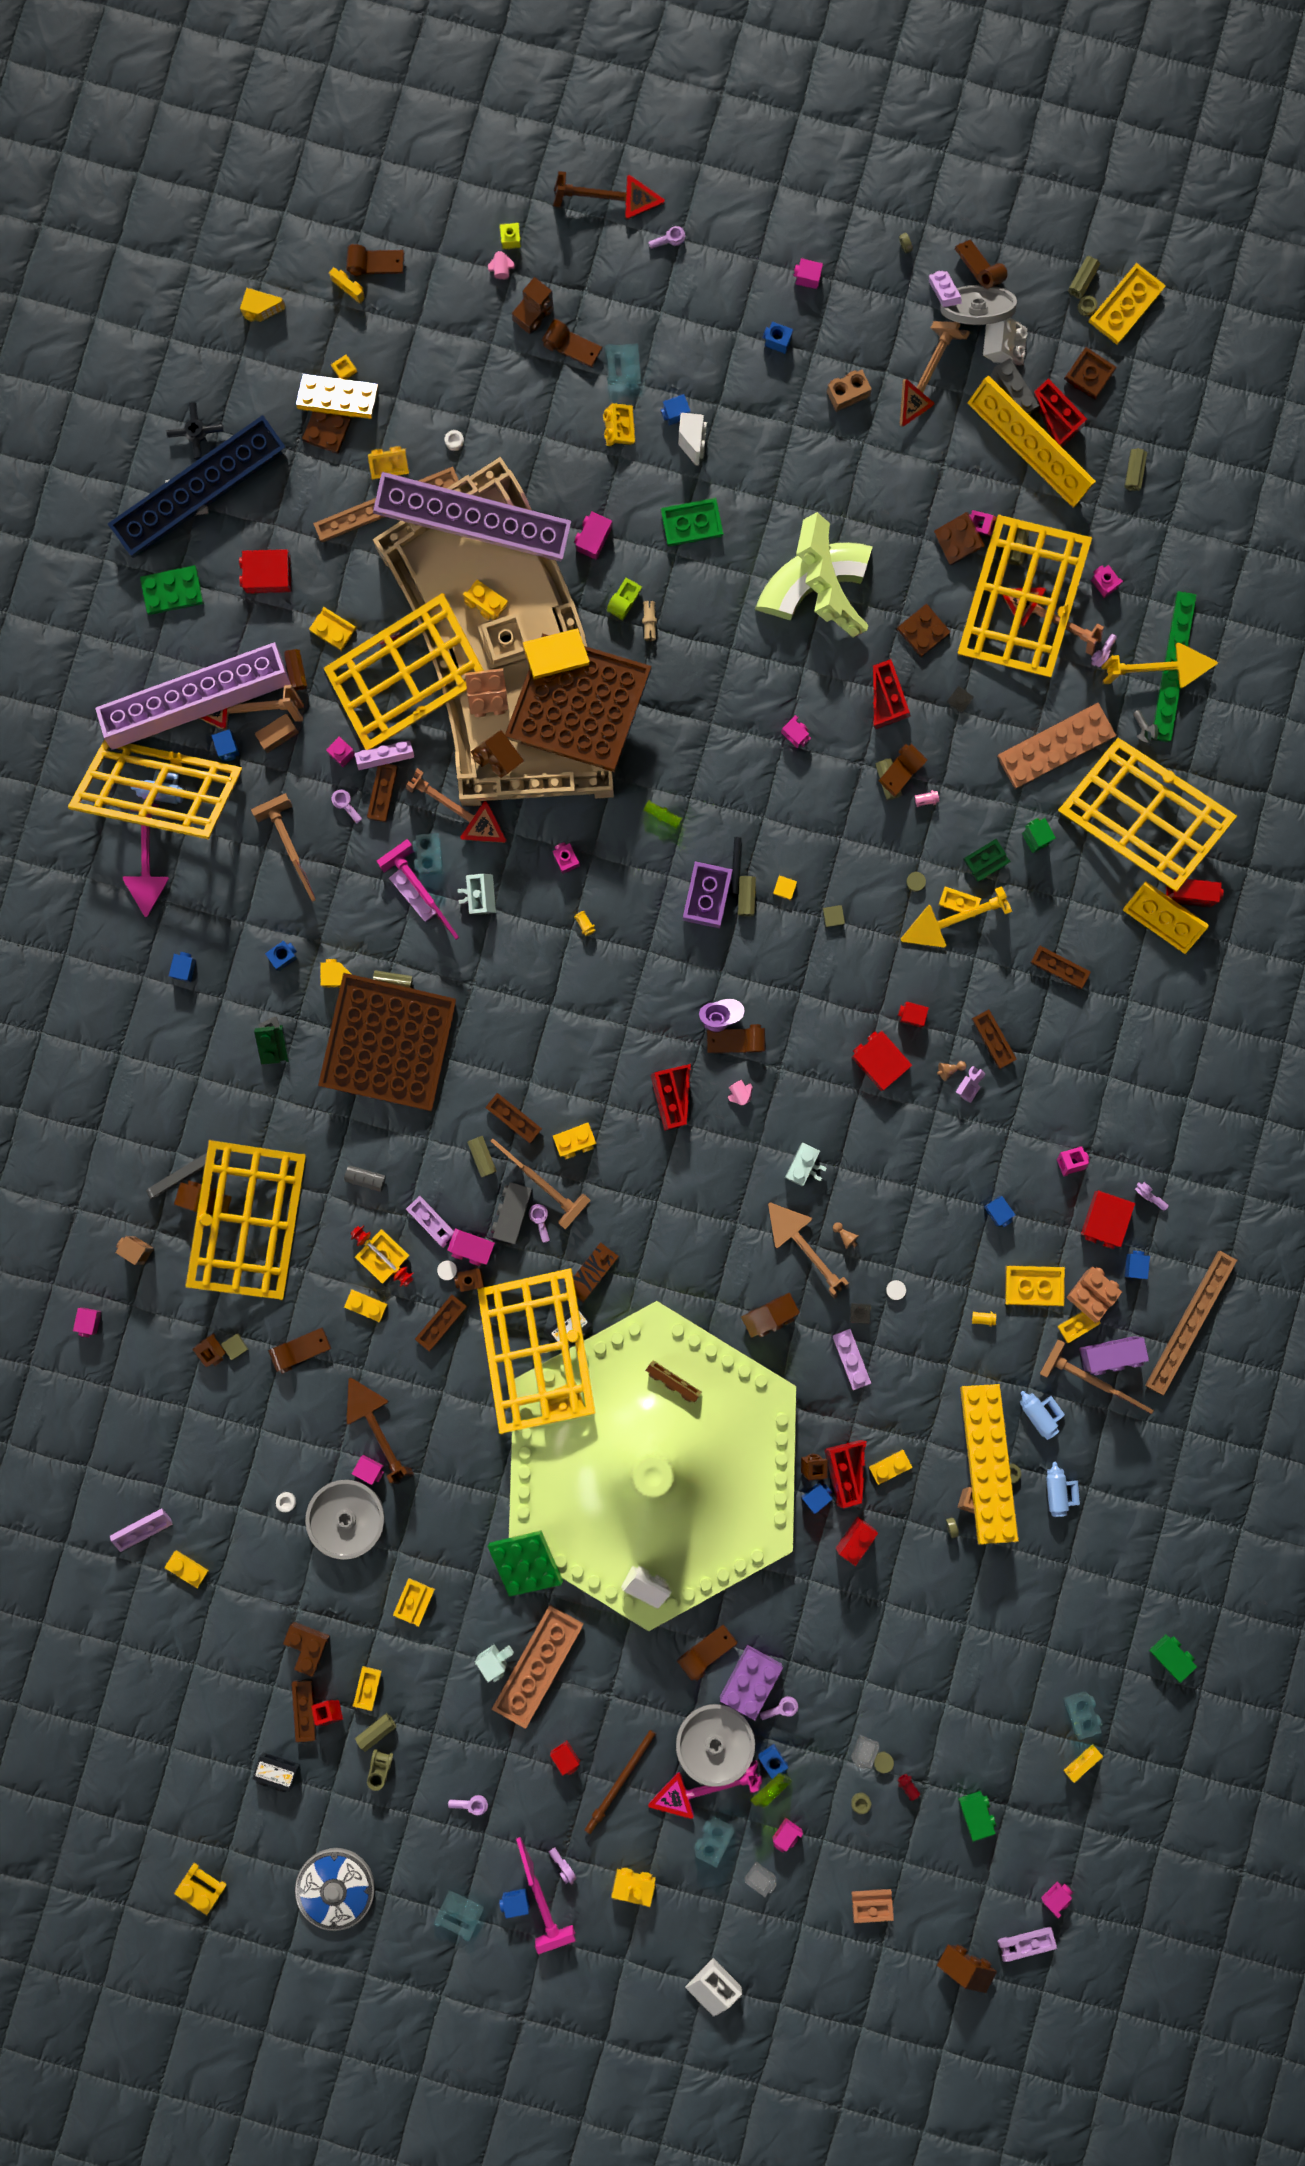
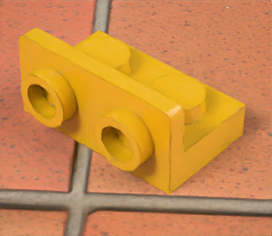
(619, 424)
(390, 462)
(485, 600)
(574, 1140)

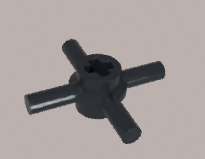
(189, 429)

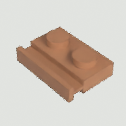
(872, 1906)

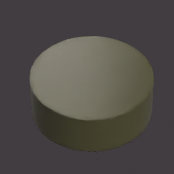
(905, 243)
(1087, 305)
(915, 881)
(1015, 1473)
(952, 1527)
(883, 1762)
(861, 1803)

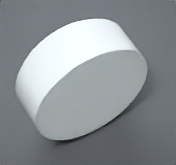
(454, 440)
(447, 1270)
(896, 1290)
(286, 1502)

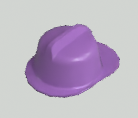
(720, 1014)

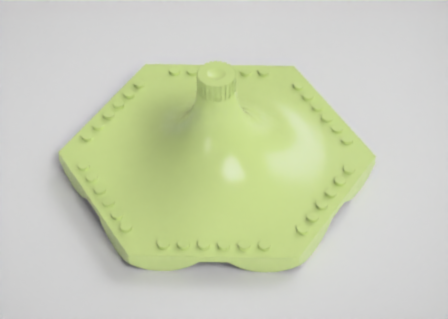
(655, 1477)

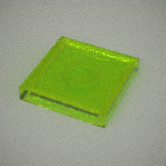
(771, 1790)

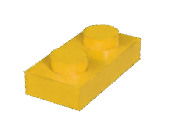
(342, 280)
(957, 900)
(365, 1305)
(1076, 1326)
(890, 1467)
(186, 1569)
(367, 1688)

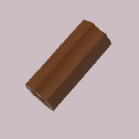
(295, 669)

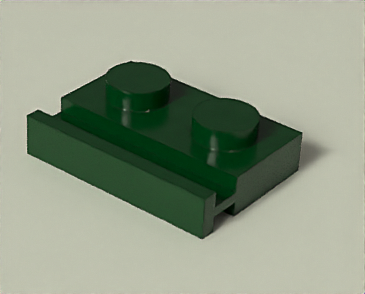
(986, 860)
(271, 1044)

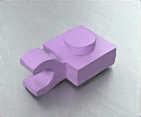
(969, 1086)

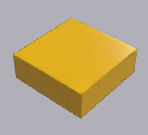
(344, 368)
(784, 887)

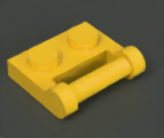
(197, 1894)

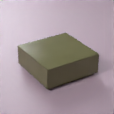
(833, 916)
(234, 1346)

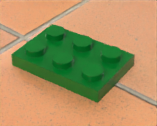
(692, 522)
(171, 590)

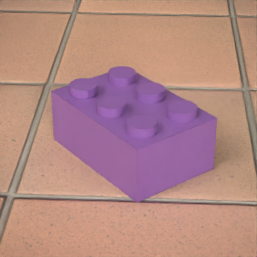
(707, 894)
(1114, 1355)
(751, 1682)

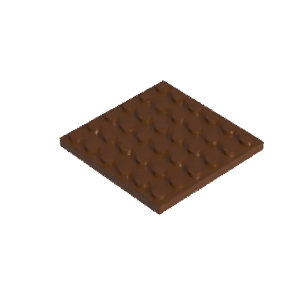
(581, 710)
(387, 1042)

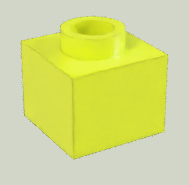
(513, 240)

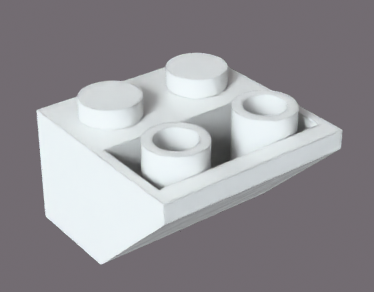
(1005, 341)
(692, 436)
(646, 1587)
(714, 1988)

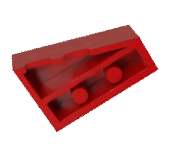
(1058, 413)
(888, 696)
(672, 1095)
(846, 1472)

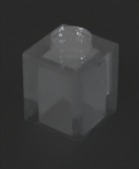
(865, 1752)
(761, 1879)

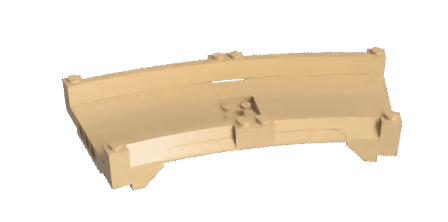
(446, 563)

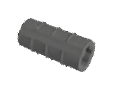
(365, 1178)

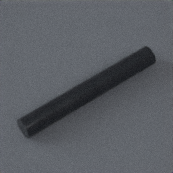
(736, 865)

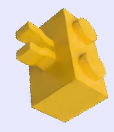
(633, 1887)

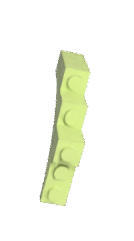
(821, 577)

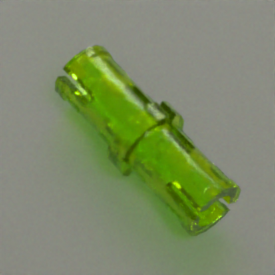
(662, 814)

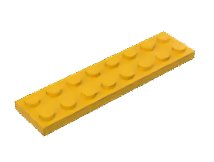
(1031, 441)
(989, 1464)

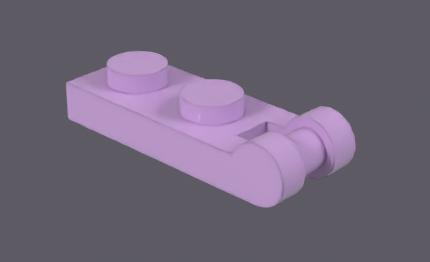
(430, 1221)
(1027, 1944)

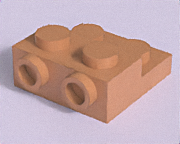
(486, 692)
(1094, 1293)

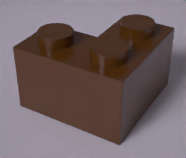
(535, 305)
(499, 753)
(189, 1195)
(771, 1316)
(310, 1643)
(967, 1969)

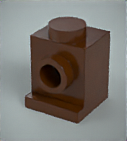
(476, 1276)
(209, 1351)
(814, 1463)

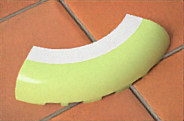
(788, 585)

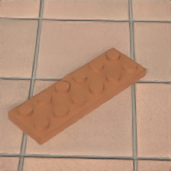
(1056, 745)
(537, 1666)

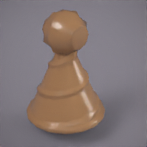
(947, 1070)
(847, 1237)

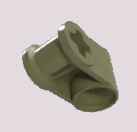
(379, 1766)

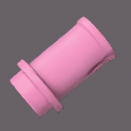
(925, 799)

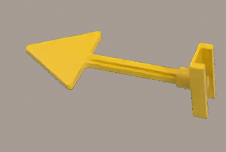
(1189, 665)
(927, 929)

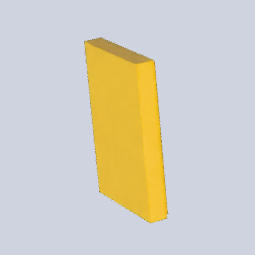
(555, 653)
(1034, 1285)

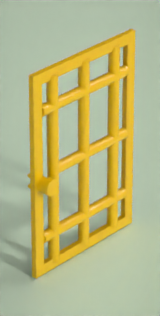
(1024, 595)
(404, 672)
(175, 767)
(1147, 813)
(205, 1220)
(573, 1335)

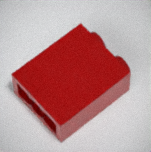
(265, 571)
(1197, 893)
(881, 1060)
(1107, 1219)
(856, 1541)

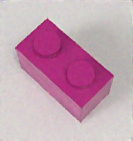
(593, 535)
(471, 1247)

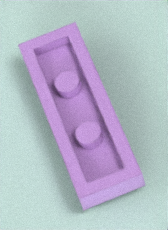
(945, 289)
(384, 755)
(412, 896)
(851, 1359)
(141, 1530)

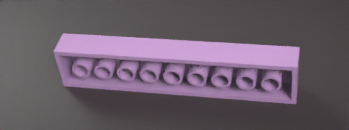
(471, 516)
(192, 696)

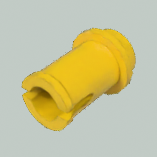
(584, 923)
(984, 1318)

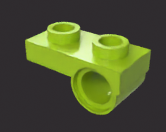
(624, 599)

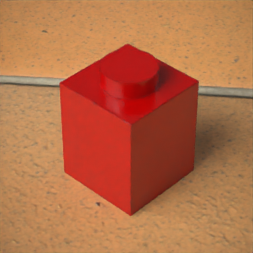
(913, 1014)
(327, 1712)
(565, 1758)

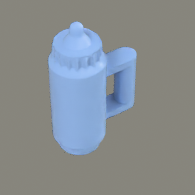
(160, 796)
(1040, 1416)
(1057, 1491)

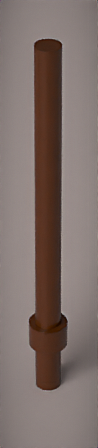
(599, 1814)

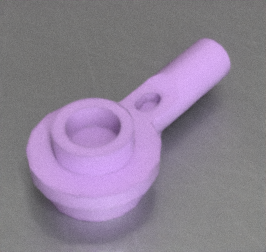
(674, 236)
(1100, 657)
(341, 799)
(1145, 1191)
(538, 1214)
(787, 1707)
(476, 1805)
(567, 1873)

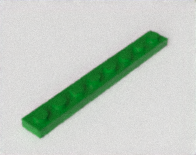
(1169, 684)

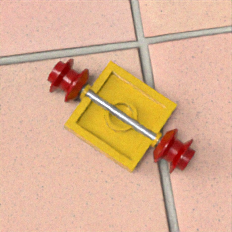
(382, 1256)

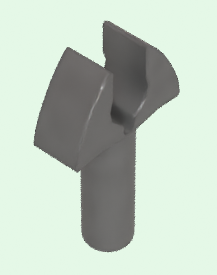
(1145, 728)

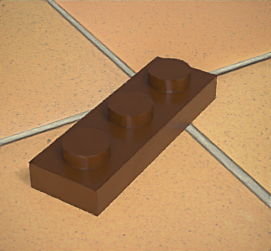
(382, 792)
(1060, 967)
(994, 1039)
(513, 1118)
(440, 1322)
(673, 1381)
(303, 1717)

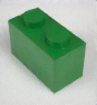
(1038, 834)
(1173, 1658)
(977, 1816)

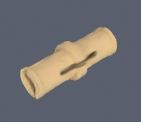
(649, 621)

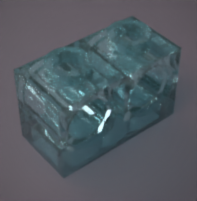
(433, 853)
(1078, 1717)
(719, 1842)

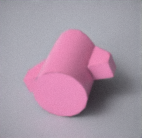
(500, 265)
(740, 1093)

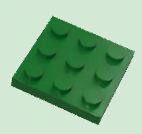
(525, 1563)

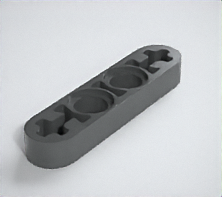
(177, 1177)

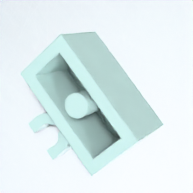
(480, 894)
(802, 1165)
(493, 1662)

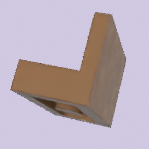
(276, 733)

